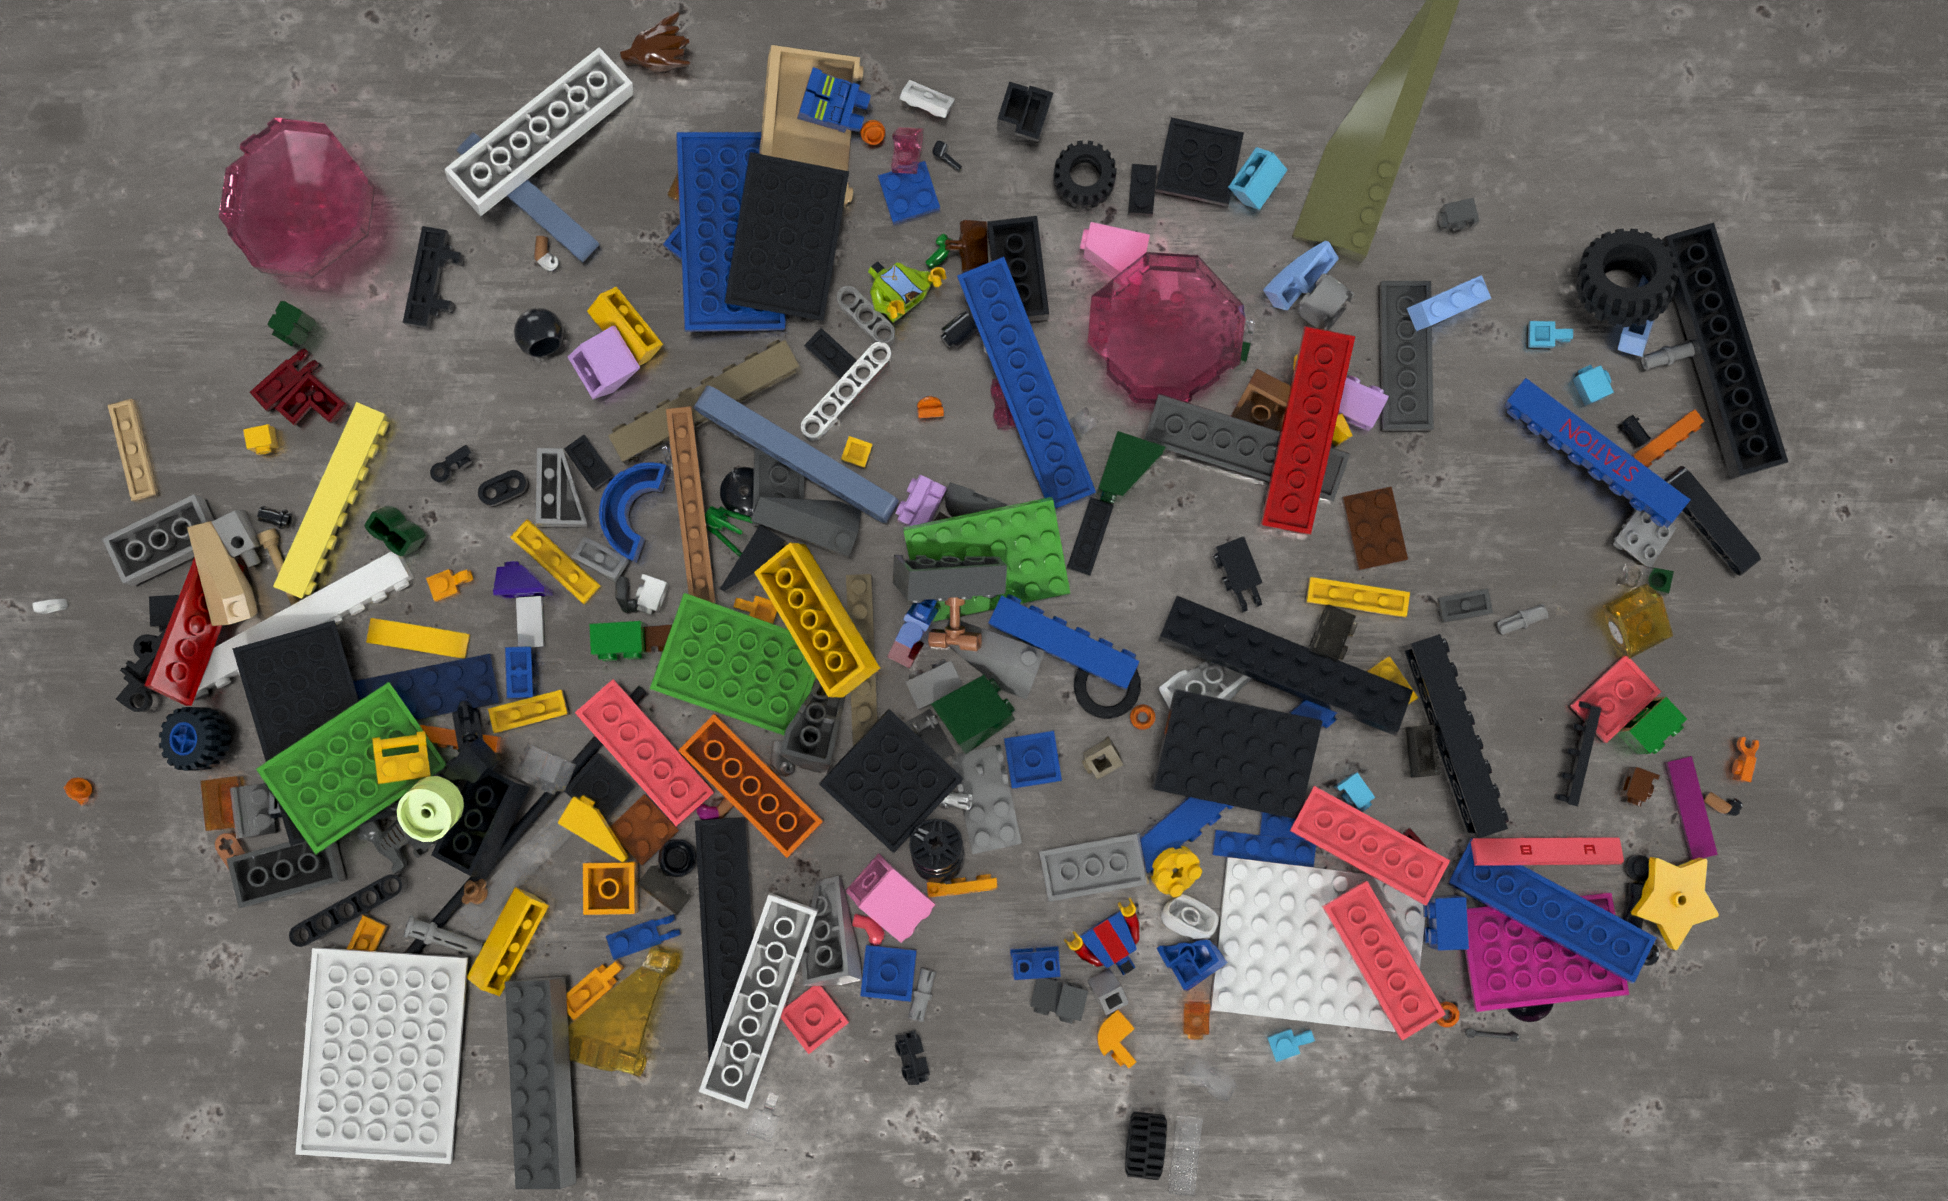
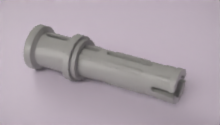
(430, 933)

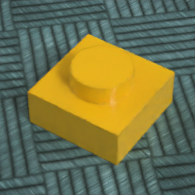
(856, 452)

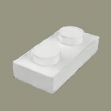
(927, 99)

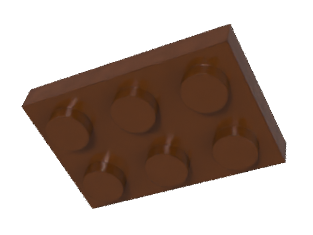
(1374, 528)

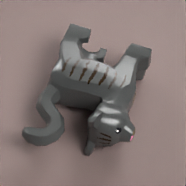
(392, 841)

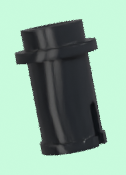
(1635, 430)
(280, 518)

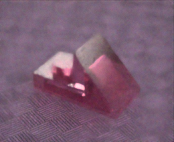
(906, 150)

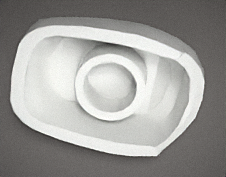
(1189, 917)

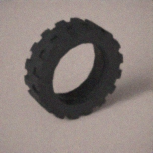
(1106, 712)

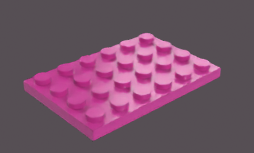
(1523, 968)

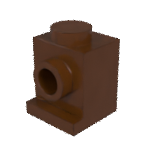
(656, 637)
(1638, 785)

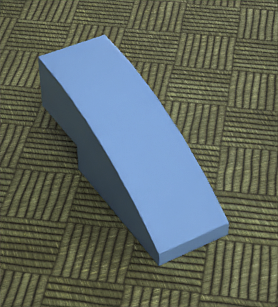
(1300, 275)

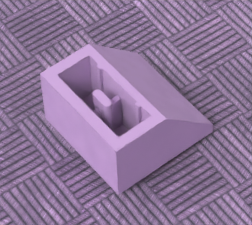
(604, 362)
(1361, 403)

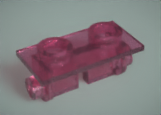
(1001, 412)

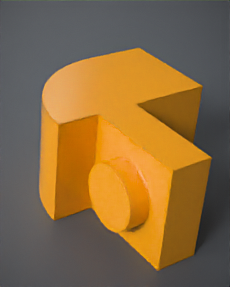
(1111, 1033)

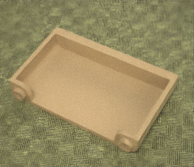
(784, 91)

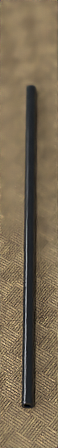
(520, 829)

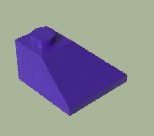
(518, 581)

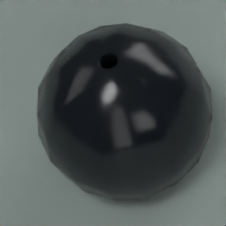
(538, 332)

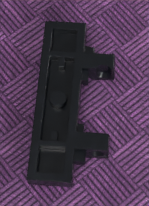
(430, 258)

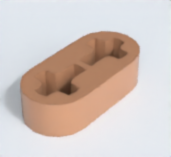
(237, 846)

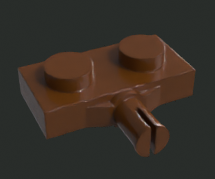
(971, 244)

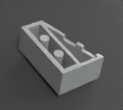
(555, 492)

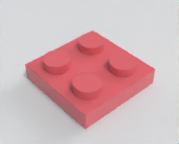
(813, 1018)

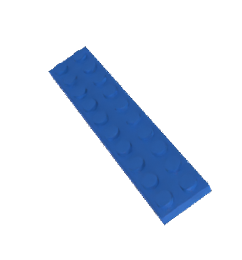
(1026, 382)

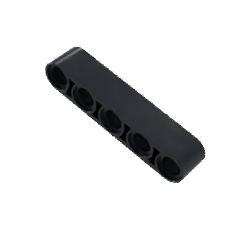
(1714, 523)
(336, 911)

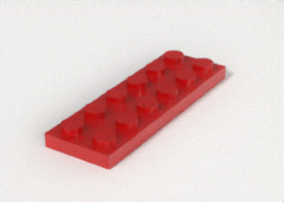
(185, 644)

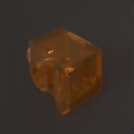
(1191, 1010)

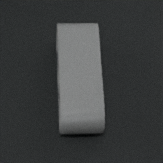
(862, 305)

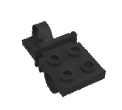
(136, 673)

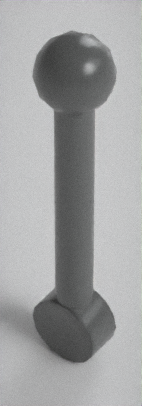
(1471, 1033)

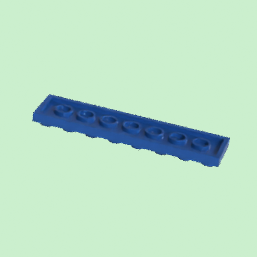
(1556, 914)

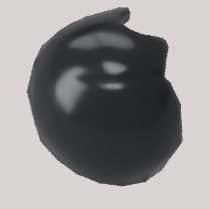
(677, 858)

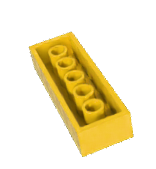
(817, 620)

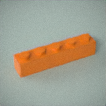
(1669, 438)
(448, 737)

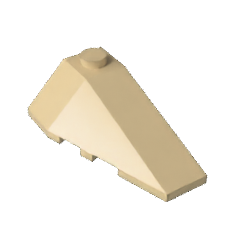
(223, 582)

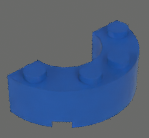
(618, 499)

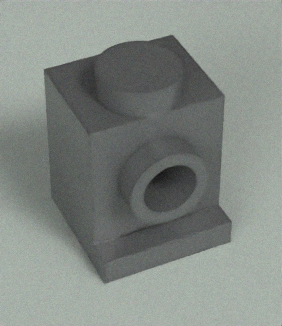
(1459, 214)

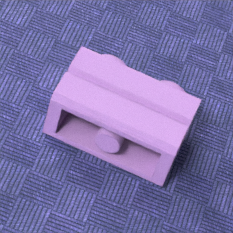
(922, 502)

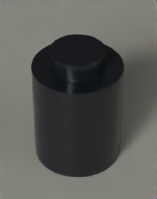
(958, 330)

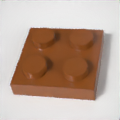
(644, 829)

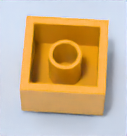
(610, 888)

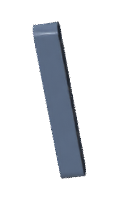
(546, 213)

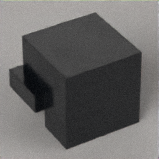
(1024, 111)

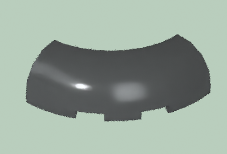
(964, 501)

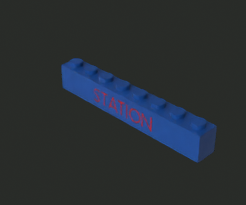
(1596, 453)

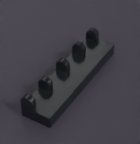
(1583, 754)

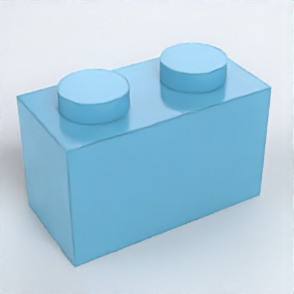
(1257, 178)

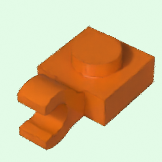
(1745, 764)

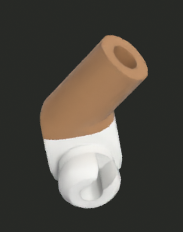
(543, 256)

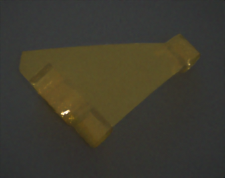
(615, 1026)

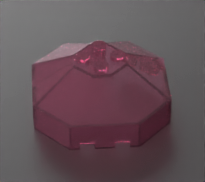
(295, 199)
(1166, 327)

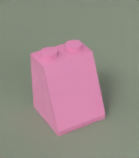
(1112, 247)
(890, 898)

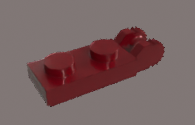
(282, 380)

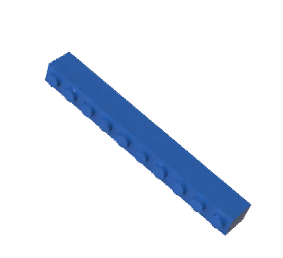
(1193, 813)

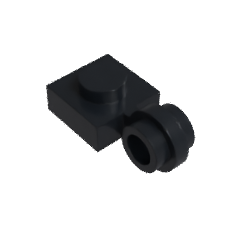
(459, 459)

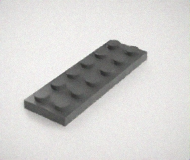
(1405, 358)

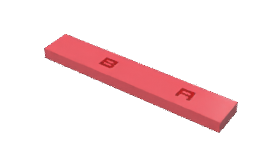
(1547, 851)

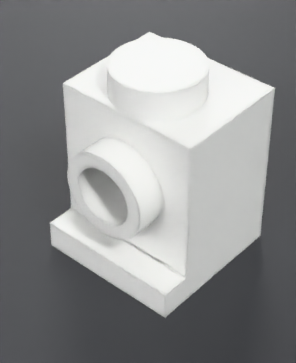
(651, 594)

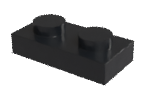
(1142, 190)
(830, 353)
(589, 462)

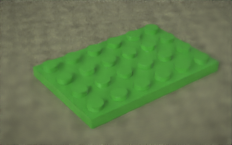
(1018, 534)
(733, 665)
(331, 776)

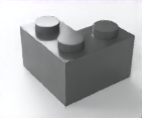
(1059, 997)

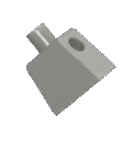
(232, 528)

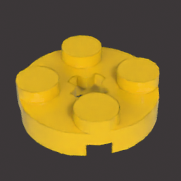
(1175, 883)

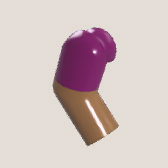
(714, 812)

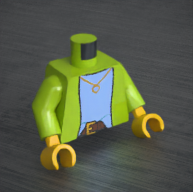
(901, 288)

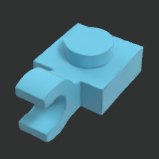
(1543, 334)
(1286, 1044)

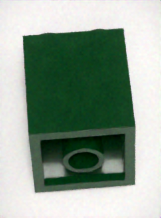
(1126, 465)
(974, 712)

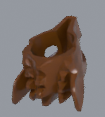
(658, 47)

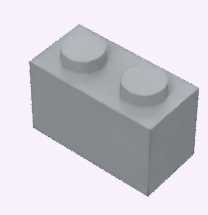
(933, 684)

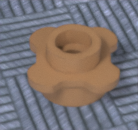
(475, 892)

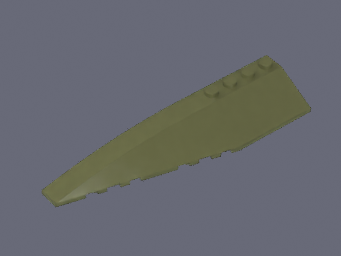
(1372, 140)

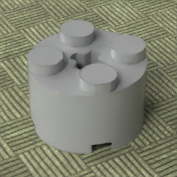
(1325, 303)

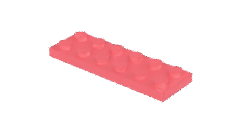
(644, 752)
(1369, 845)
(1383, 960)

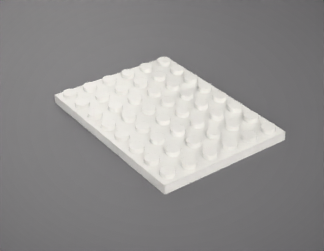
(1287, 952)
(382, 1055)

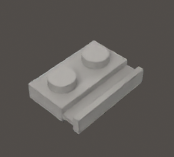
(251, 810)

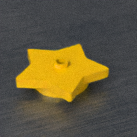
(1675, 898)

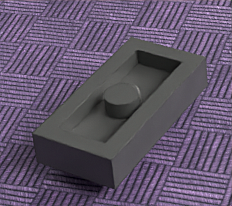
(1465, 605)

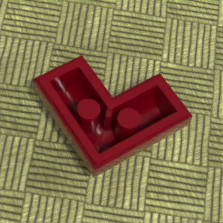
(311, 394)

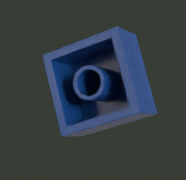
(1446, 923)

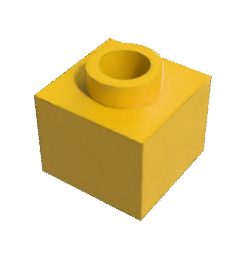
(261, 439)

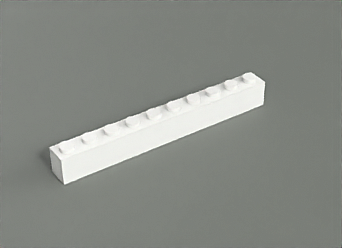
(326, 605)

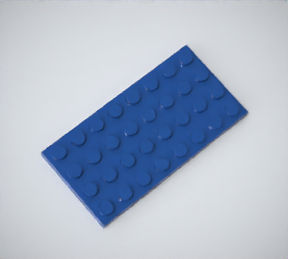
(710, 196)

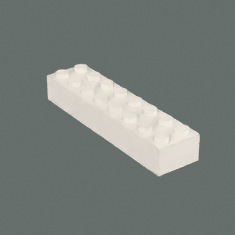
(539, 131)
(758, 1001)

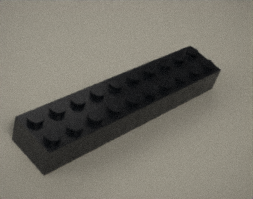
(1724, 354)

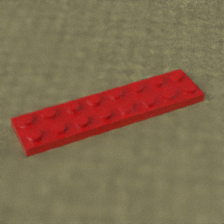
(1307, 430)

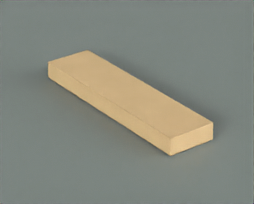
(133, 450)

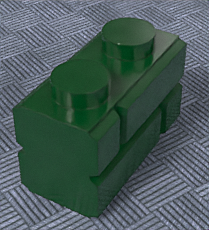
(290, 324)

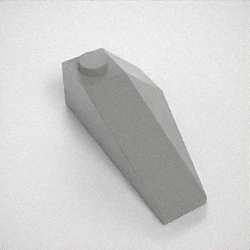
(1003, 659)

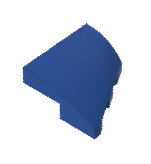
(1192, 961)

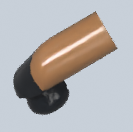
(1731, 808)

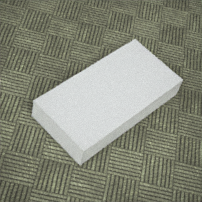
(530, 621)

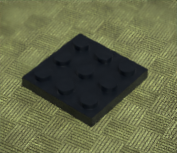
(1199, 161)

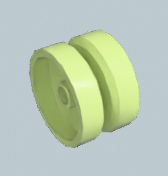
(430, 808)

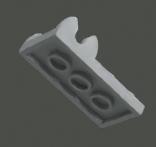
(992, 815)
(1094, 867)

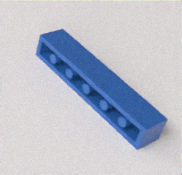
(1063, 642)

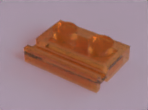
(217, 802)

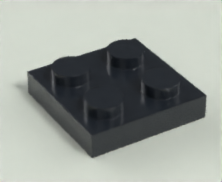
(601, 784)

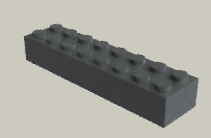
(540, 1083)

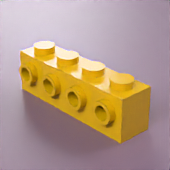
(507, 941)

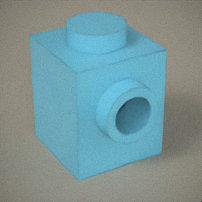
(1592, 384)

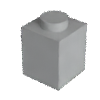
(1108, 992)

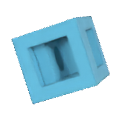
(1355, 792)

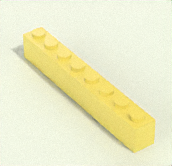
(331, 501)

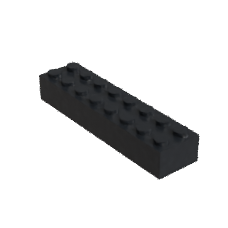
(1456, 738)

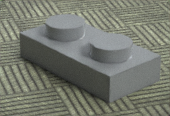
(600, 559)

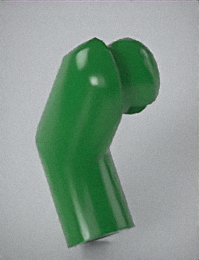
(940, 254)

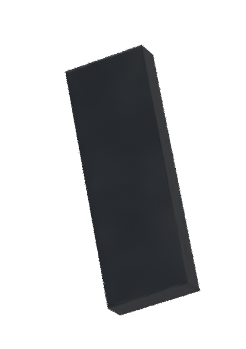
(1090, 536)

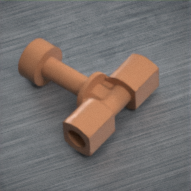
(955, 633)

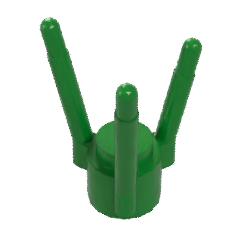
(718, 519)

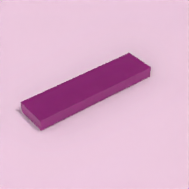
(1691, 808)

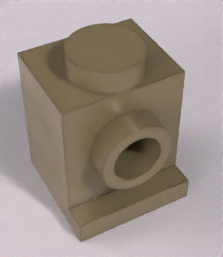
(1106, 765)

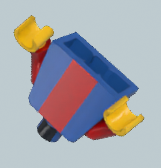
(1110, 940)

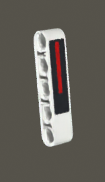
(849, 379)

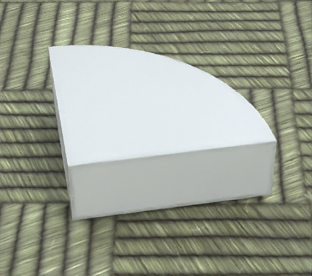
(50, 606)

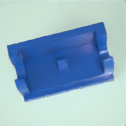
(518, 672)

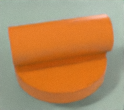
(930, 407)
(78, 790)

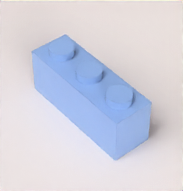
(1449, 303)

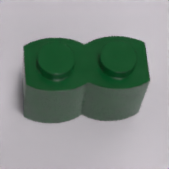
(397, 533)

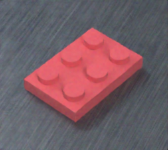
(1621, 695)

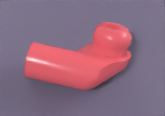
(872, 928)

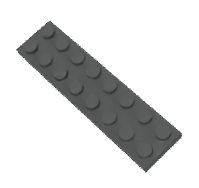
(1227, 441)

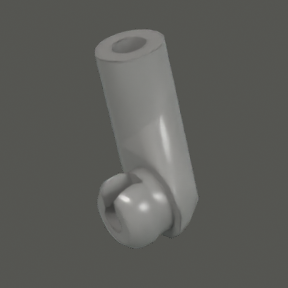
(778, 762)

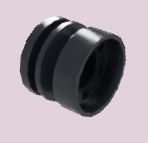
(945, 861)

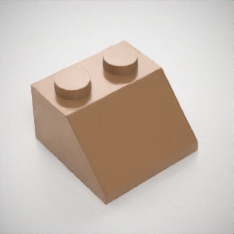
(1263, 401)

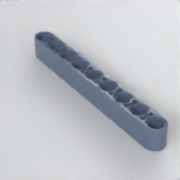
(796, 454)

